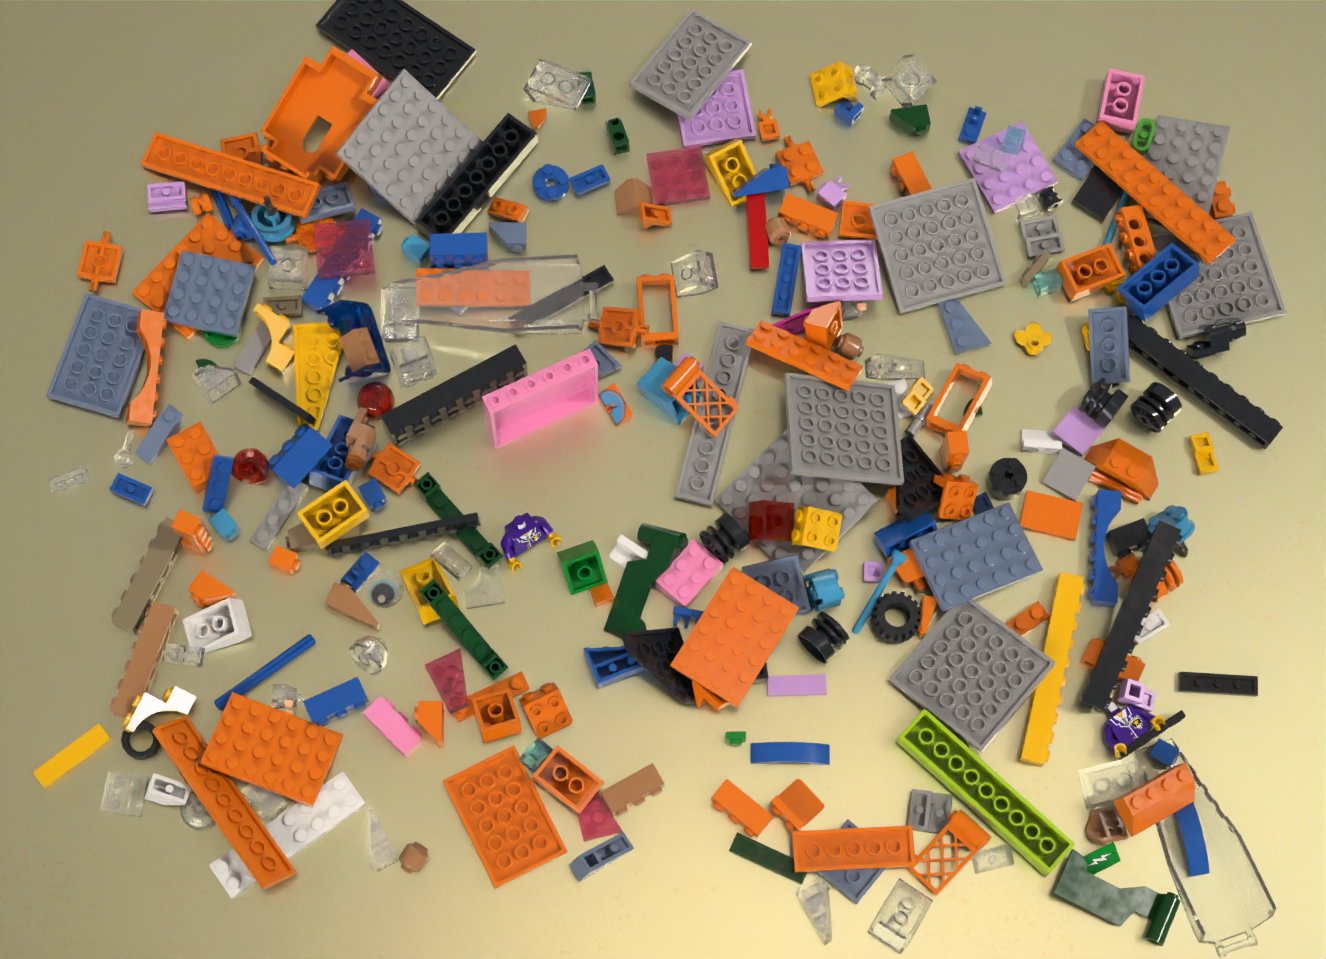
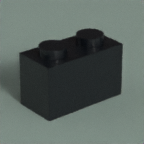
(1128, 538)

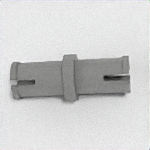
(919, 420)

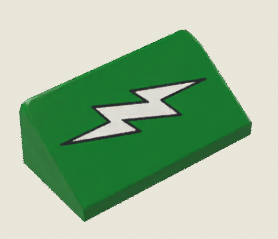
(1102, 858)

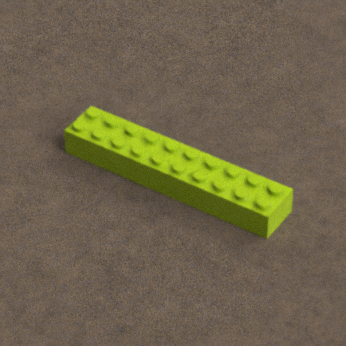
(985, 792)

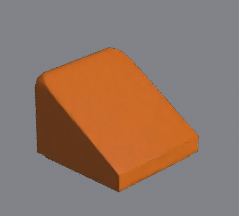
(602, 594)

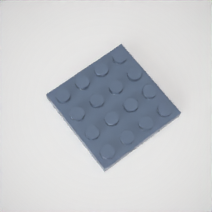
(209, 293)

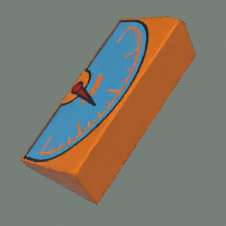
(615, 405)

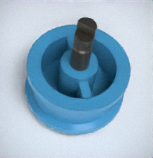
(272, 223)
(1178, 518)

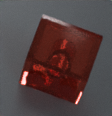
(771, 521)

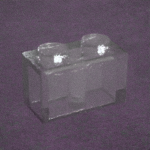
(268, 802)

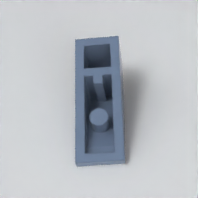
(165, 426)
(600, 856)

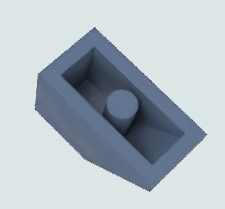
(510, 235)

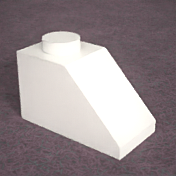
(167, 791)

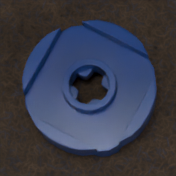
(554, 173)

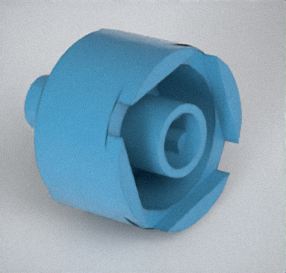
(824, 589)

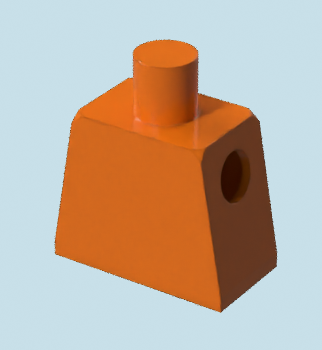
(910, 572)

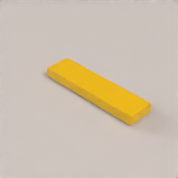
(72, 756)

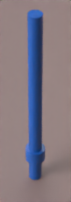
(237, 203)

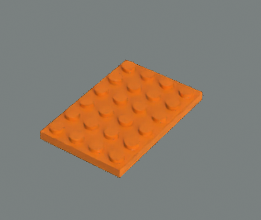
(206, 238)
(734, 637)
(272, 749)
(505, 817)

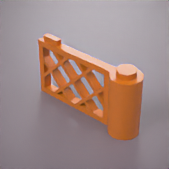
(683, 378)
(968, 833)

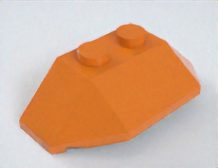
(1125, 465)

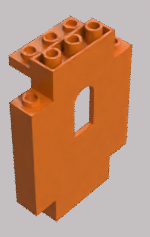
(335, 91)

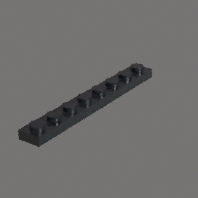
(409, 533)

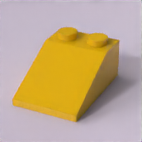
(730, 168)
(417, 577)

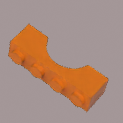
(193, 531)

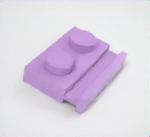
(167, 196)

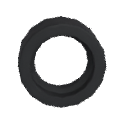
(144, 754)

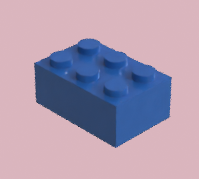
(458, 250)

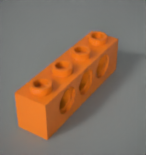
(1140, 234)

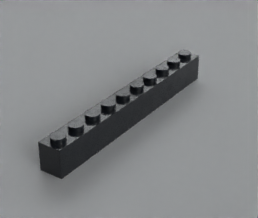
(1201, 383)
(1130, 615)

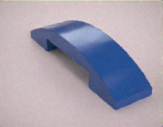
(790, 753)
(1193, 840)

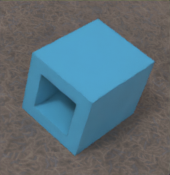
(415, 249)
(224, 525)

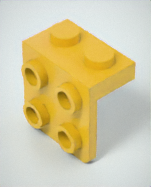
(834, 83)
(816, 528)

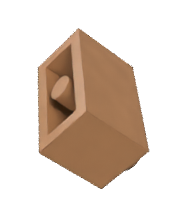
(359, 349)

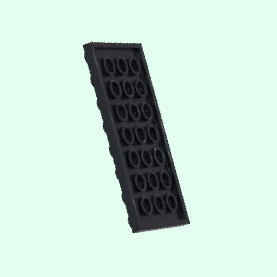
(398, 38)

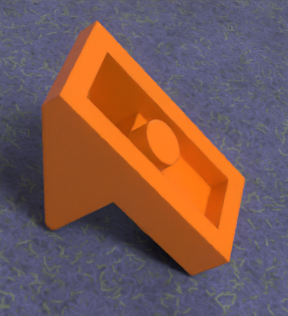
(654, 215)
(704, 696)

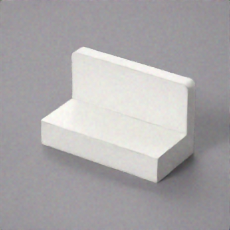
(1039, 442)
(627, 551)

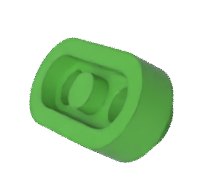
(1143, 137)

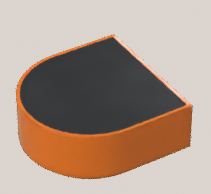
(664, 351)

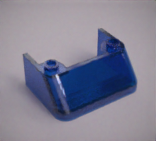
(351, 315)

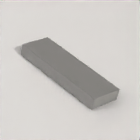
(253, 349)

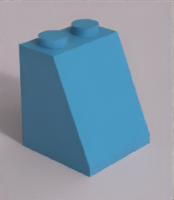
(651, 388)

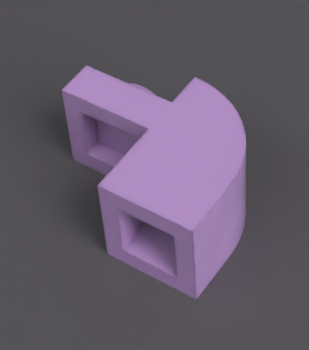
(1135, 695)

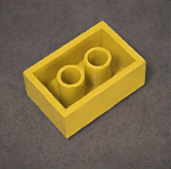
(333, 514)

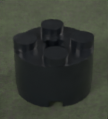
(1012, 470)

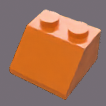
(824, 325)
(209, 591)
(496, 715)
(431, 720)

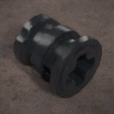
(1046, 200)

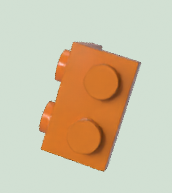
(957, 496)
(546, 710)
(796, 805)

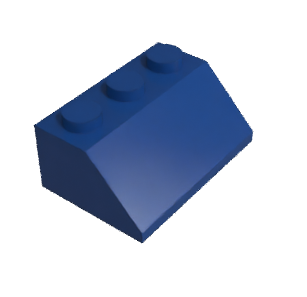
(299, 455)

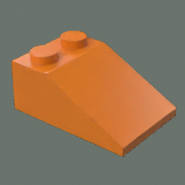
(1090, 271)
(567, 779)

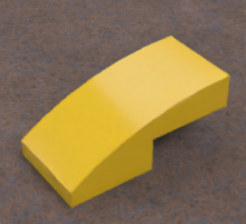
(917, 395)
(1203, 453)

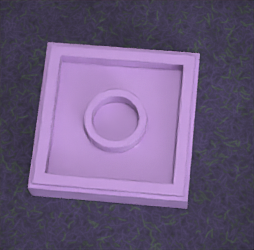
(1077, 431)

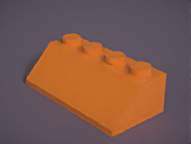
(1156, 798)

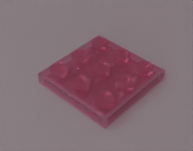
(678, 176)
(344, 249)

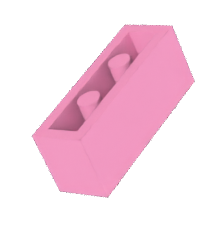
(393, 725)

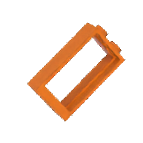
(658, 338)
(944, 426)

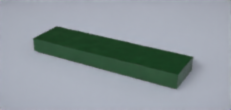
(766, 857)

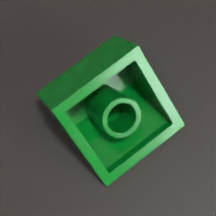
(582, 567)

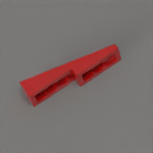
(756, 231)

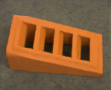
(927, 607)

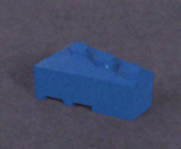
(611, 664)

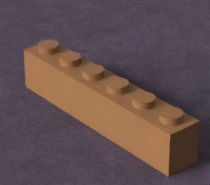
(145, 656)

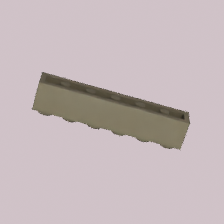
(148, 579)

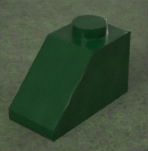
(912, 119)

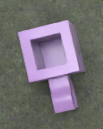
(832, 194)

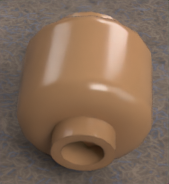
(777, 230)
(849, 346)
(413, 857)

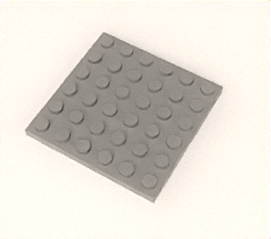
(408, 146)
(937, 245)
(1230, 287)
(843, 431)
(771, 480)
(972, 673)

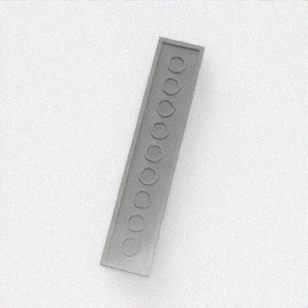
(704, 452)

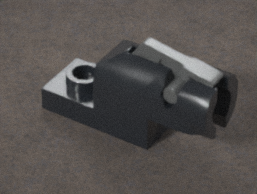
(1218, 337)

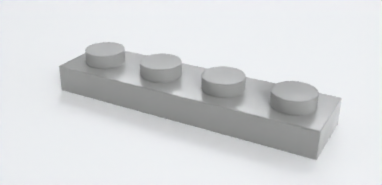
(278, 515)

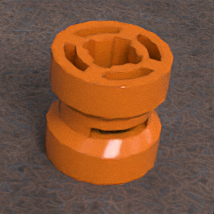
(205, 204)

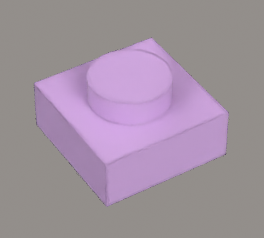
(873, 571)

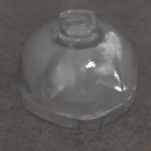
(370, 654)
(195, 814)

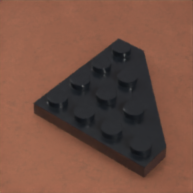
(918, 492)
(655, 653)

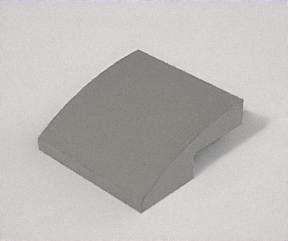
(1041, 235)
(1068, 474)
(929, 811)

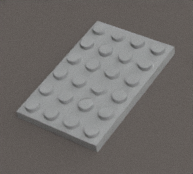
(690, 64)
(1189, 156)

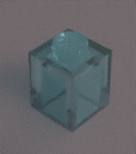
(1013, 140)
(1047, 283)
(535, 754)

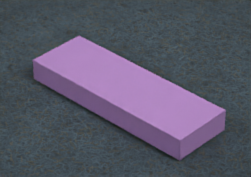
(796, 685)

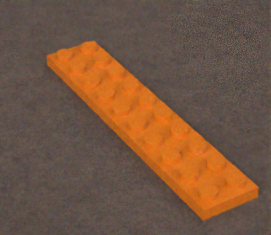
(230, 175)
(1155, 192)
(225, 804)

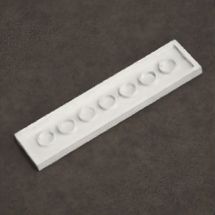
(294, 830)

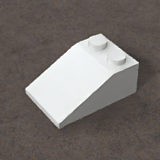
(218, 625)

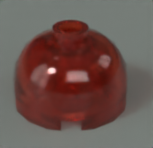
(376, 398)
(250, 465)

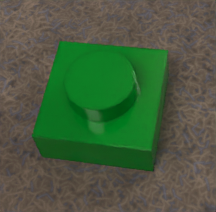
(735, 738)

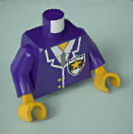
(523, 534)
(1127, 726)

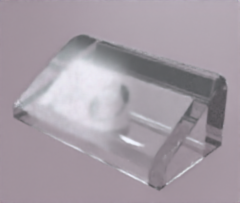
(993, 858)

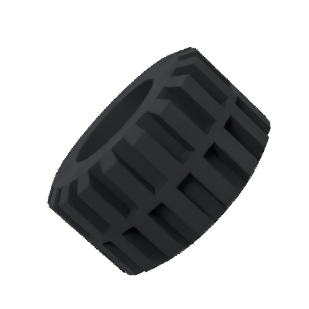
(900, 602)

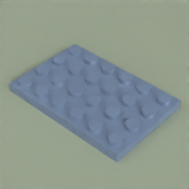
(99, 357)
(975, 556)

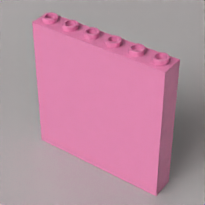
(541, 399)

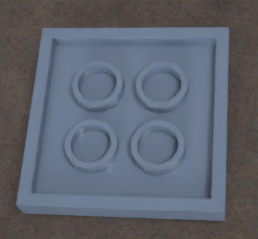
(852, 882)

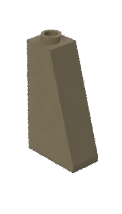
(301, 540)

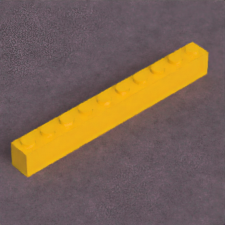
(1056, 645)

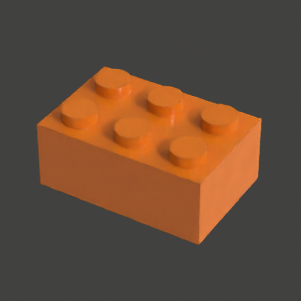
(194, 453)

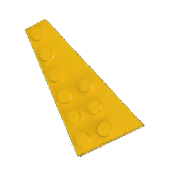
(316, 362)

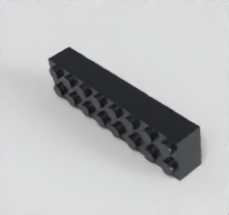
(478, 178)
(453, 395)

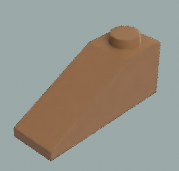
(345, 602)

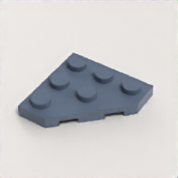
(784, 578)

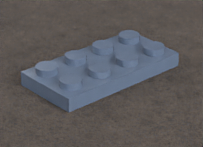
(1109, 345)

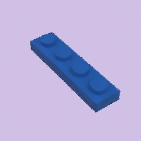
(786, 279)

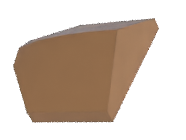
(630, 194)
(1105, 825)

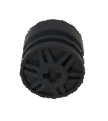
(1103, 402)
(1156, 407)
(724, 538)
(822, 637)

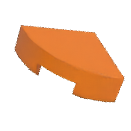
(537, 118)

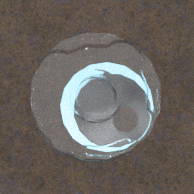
(384, 588)

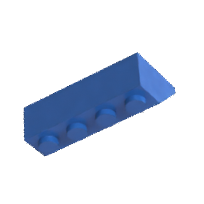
(1159, 281)

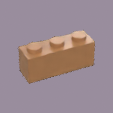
(633, 790)

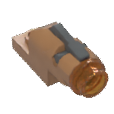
(361, 441)

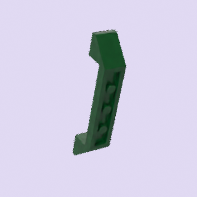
(444, 508)
(463, 629)

